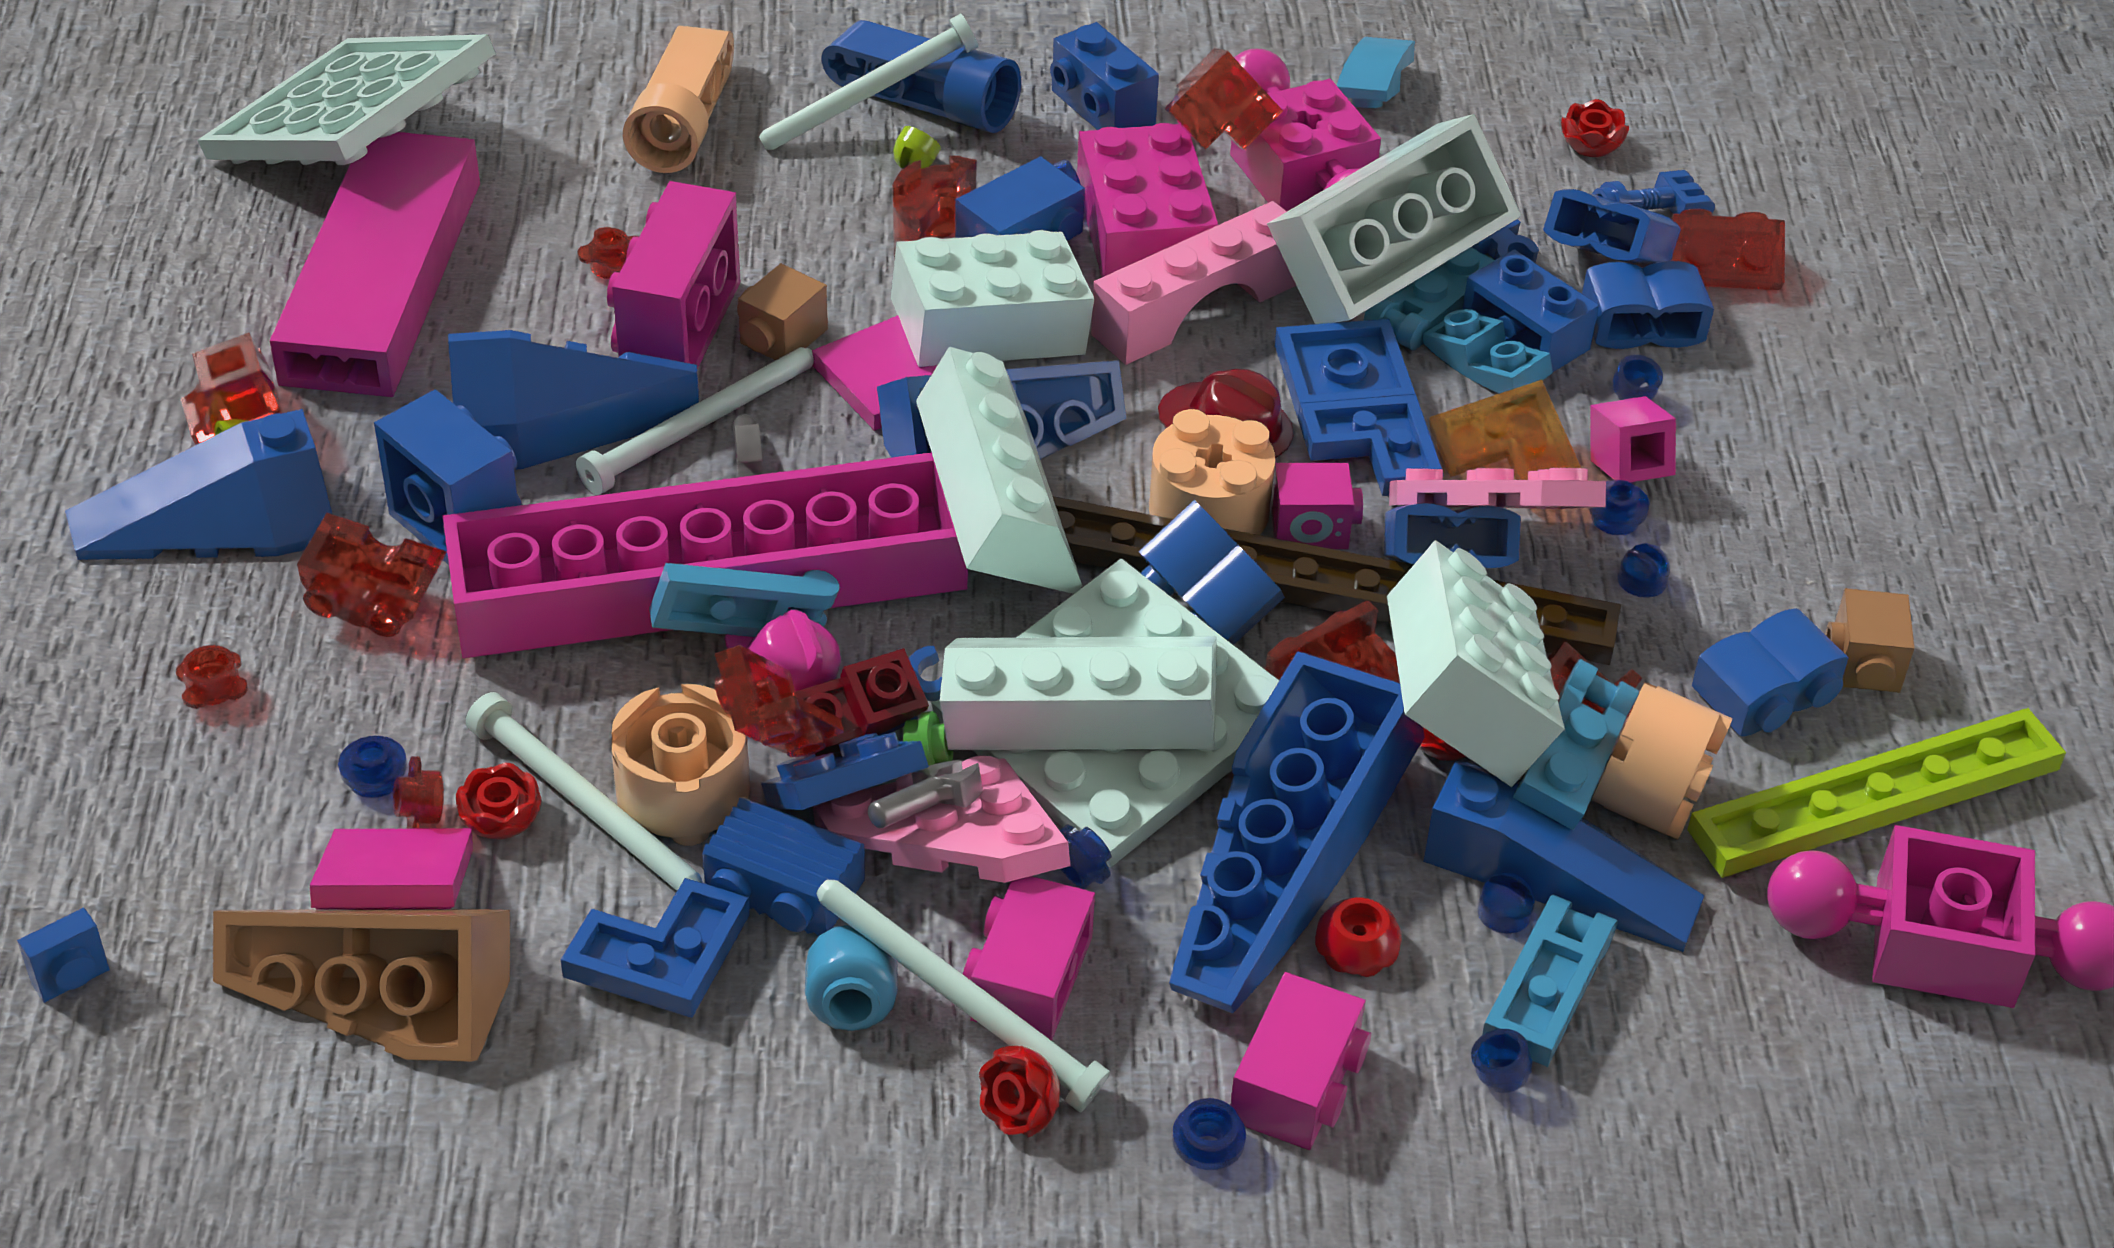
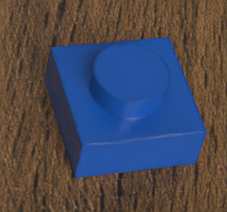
(63, 955)

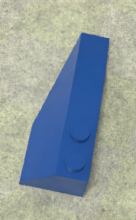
(1292, 822)

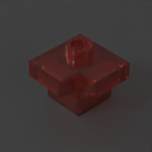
(1221, 99)
(231, 385)

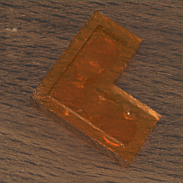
(1508, 426)

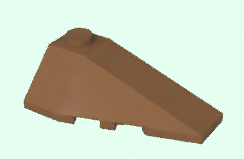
(393, 976)

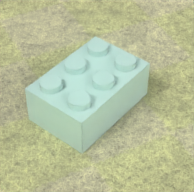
(992, 296)

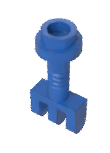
(1672, 191)

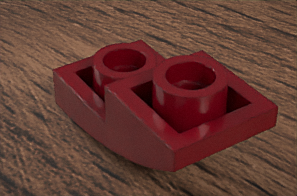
(869, 697)

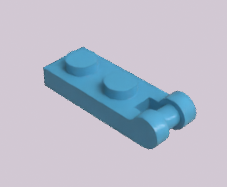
(1428, 298)
(736, 599)
(1571, 767)
(1551, 976)

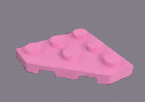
(1496, 487)
(999, 832)

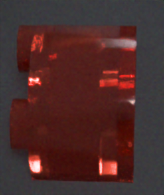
(927, 198)
(363, 579)

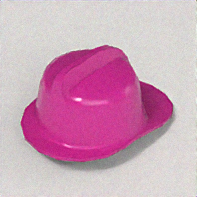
(796, 645)

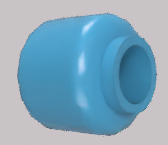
(849, 980)

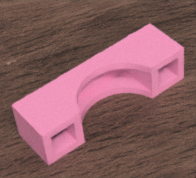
(1147, 301)

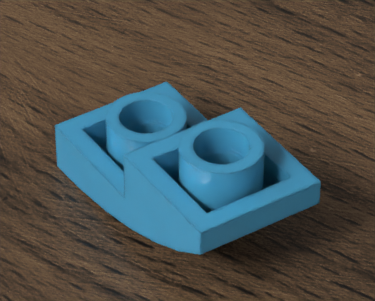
(1374, 70)
(1480, 352)

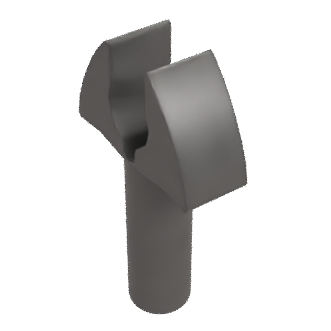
(747, 446)
(933, 785)

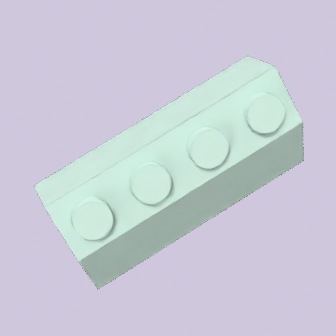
(993, 474)
(1079, 693)

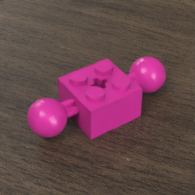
(1310, 142)
(1947, 916)

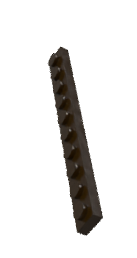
(1327, 576)

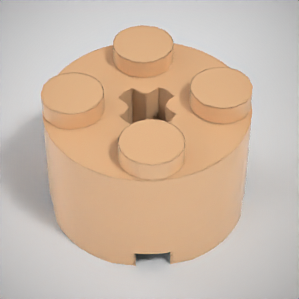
(1218, 464)
(1661, 760)
(678, 763)

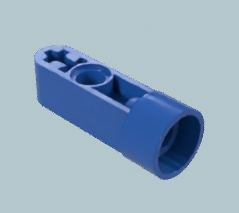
(962, 86)

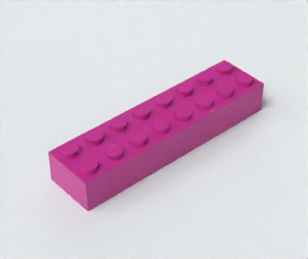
(595, 561)

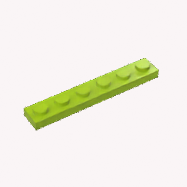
(1874, 792)

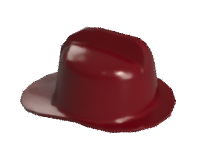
(1233, 394)

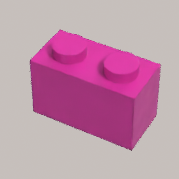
(1034, 949)
(1298, 1061)

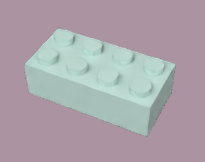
(1394, 220)
(1474, 662)

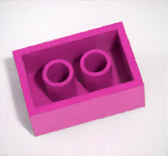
(1141, 192)
(677, 275)

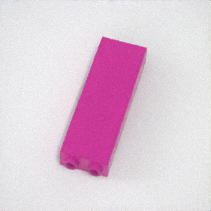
(376, 265)

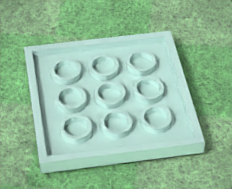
(348, 99)
(1136, 791)

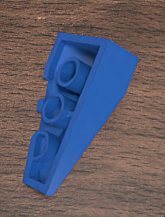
(564, 398)
(1057, 400)
(235, 490)
(1487, 832)

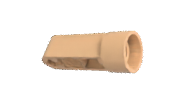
(678, 101)

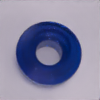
(1624, 510)
(372, 765)
(1087, 857)
(1213, 1119)

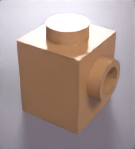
(782, 312)
(1876, 637)

